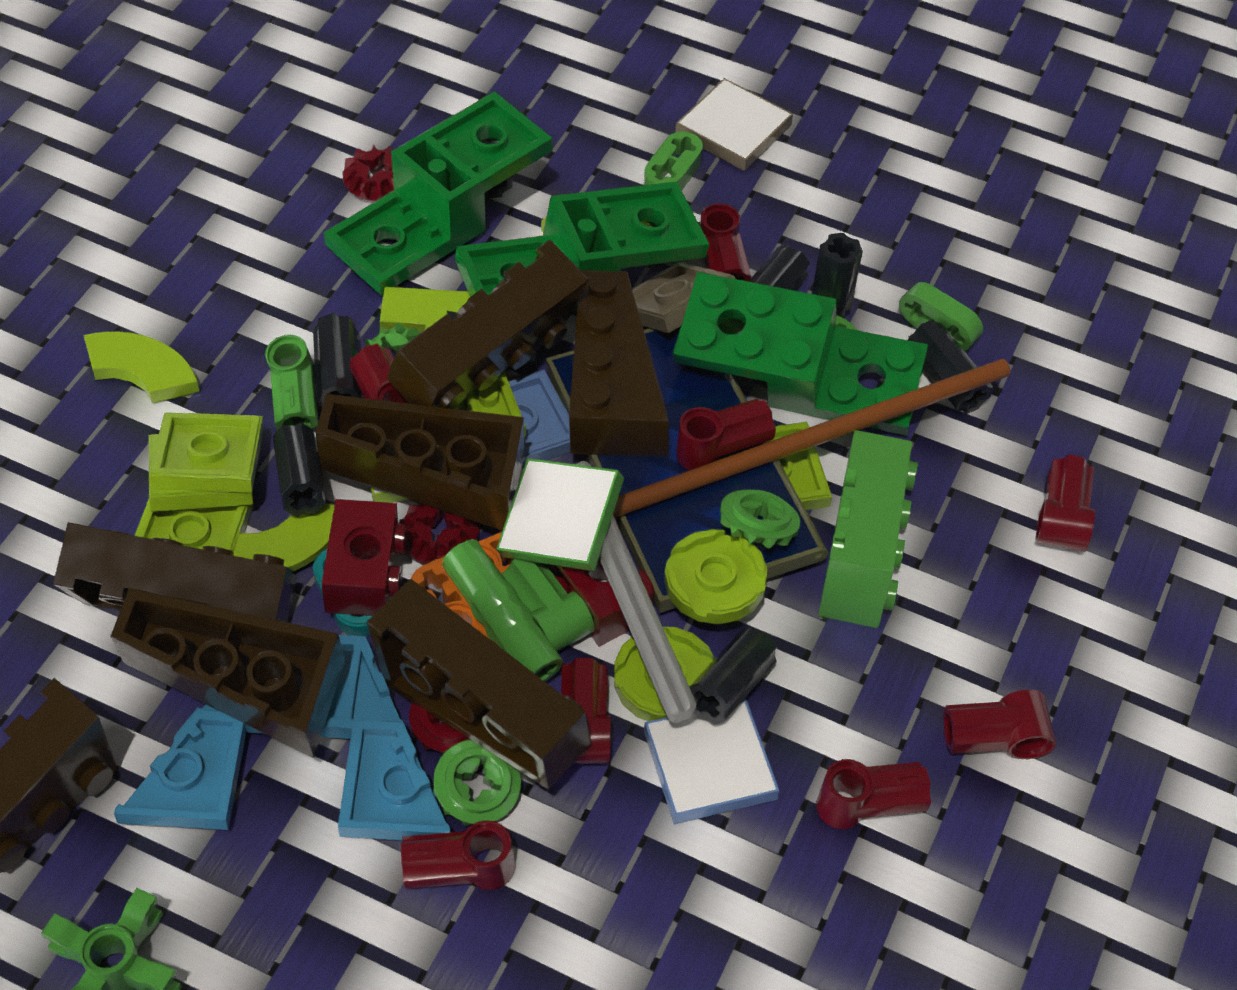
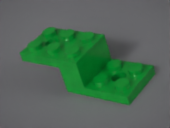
(438, 192)
(596, 233)
(796, 349)

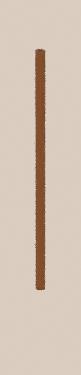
(810, 437)

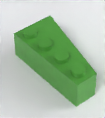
(867, 530)

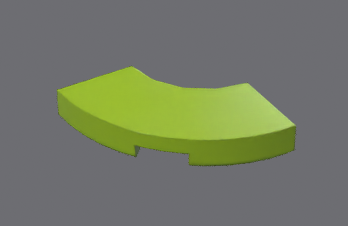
(141, 361)
(294, 540)

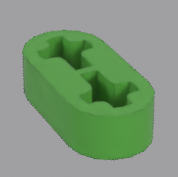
(665, 160)
(927, 303)

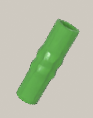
(500, 609)

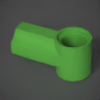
(292, 382)
(558, 614)

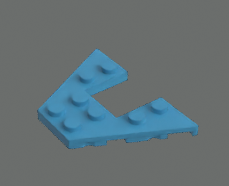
(383, 783)

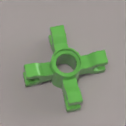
(125, 937)

